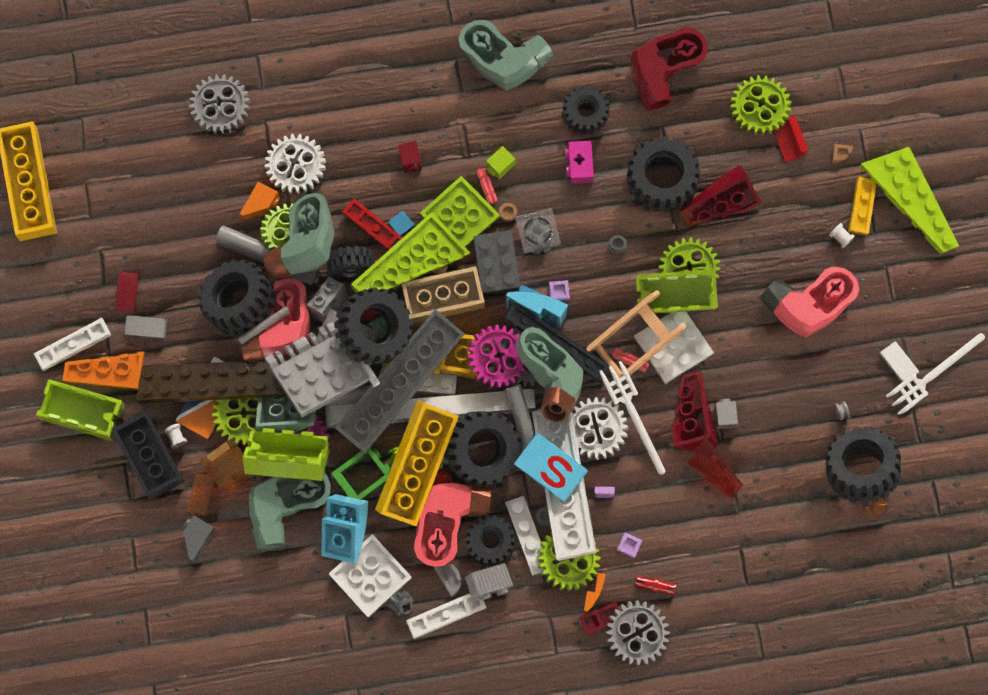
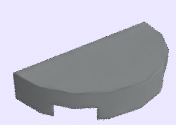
(450, 577)

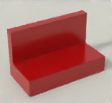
(791, 140)

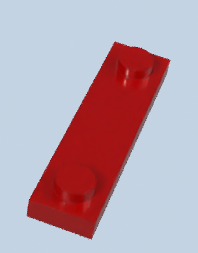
(371, 225)

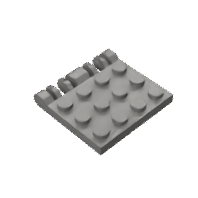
(316, 372)

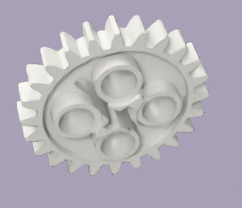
(279, 158)
(612, 423)

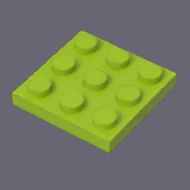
(462, 211)

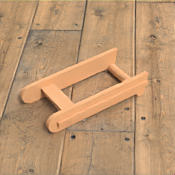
(653, 322)

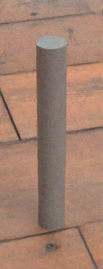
(263, 325)

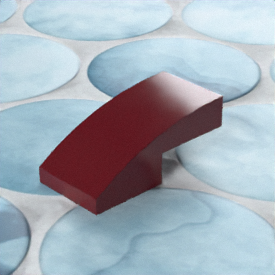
(127, 292)
(598, 618)

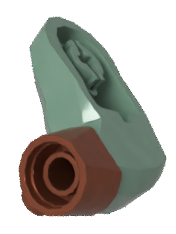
(310, 239)
(553, 370)

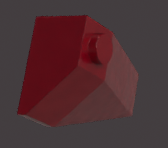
(725, 196)
(693, 414)

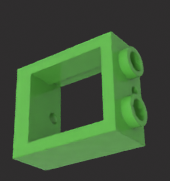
(374, 454)

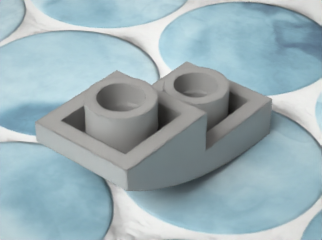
(145, 326)

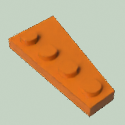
(106, 371)

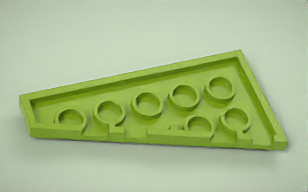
(909, 191)
(416, 254)

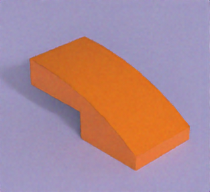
(592, 597)

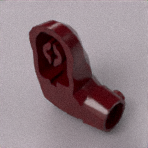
(663, 59)

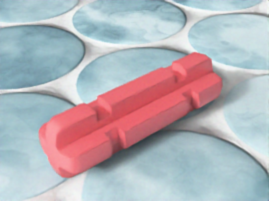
(486, 186)
(628, 359)

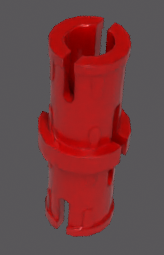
(655, 585)

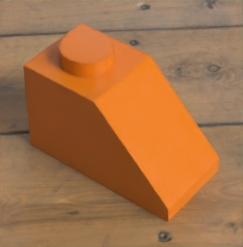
(260, 202)

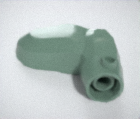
(498, 58)
(280, 498)

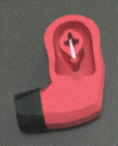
(817, 303)

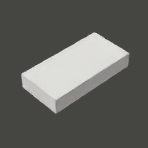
(898, 361)

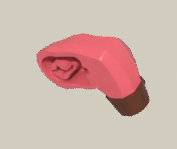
(296, 324)
(441, 519)

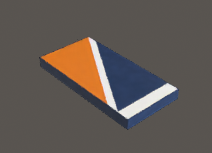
(198, 415)

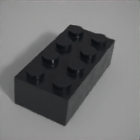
(148, 455)

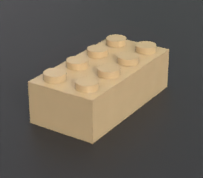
(447, 293)

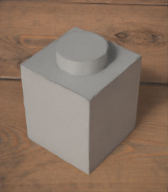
(726, 414)

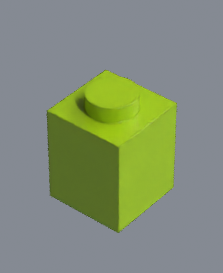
(500, 163)

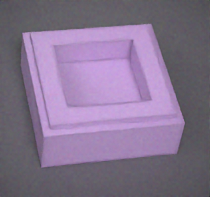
(559, 290)
(604, 492)
(629, 545)

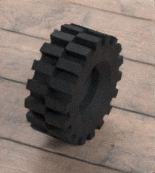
(595, 100)
(349, 263)
(494, 526)

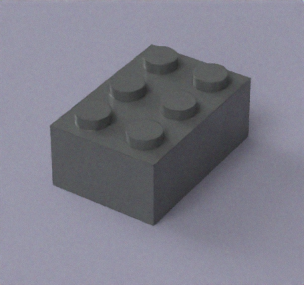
(496, 262)

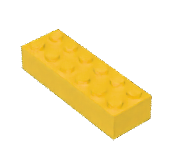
(26, 182)
(416, 463)

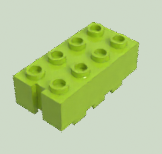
(679, 290)
(80, 410)
(286, 454)

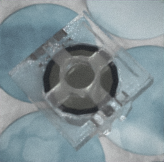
(539, 232)

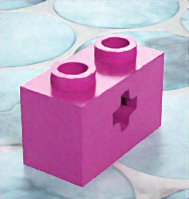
(579, 151)

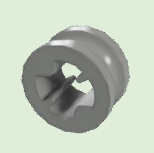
(842, 410)

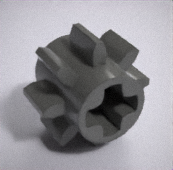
(401, 603)

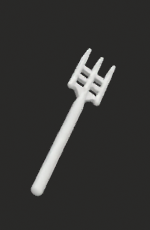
(921, 383)
(626, 398)

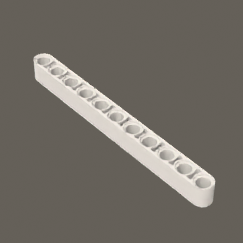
(461, 404)

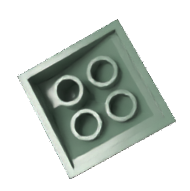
(281, 415)

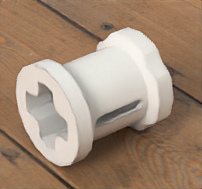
(841, 235)
(175, 436)

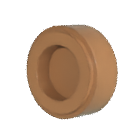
(507, 212)

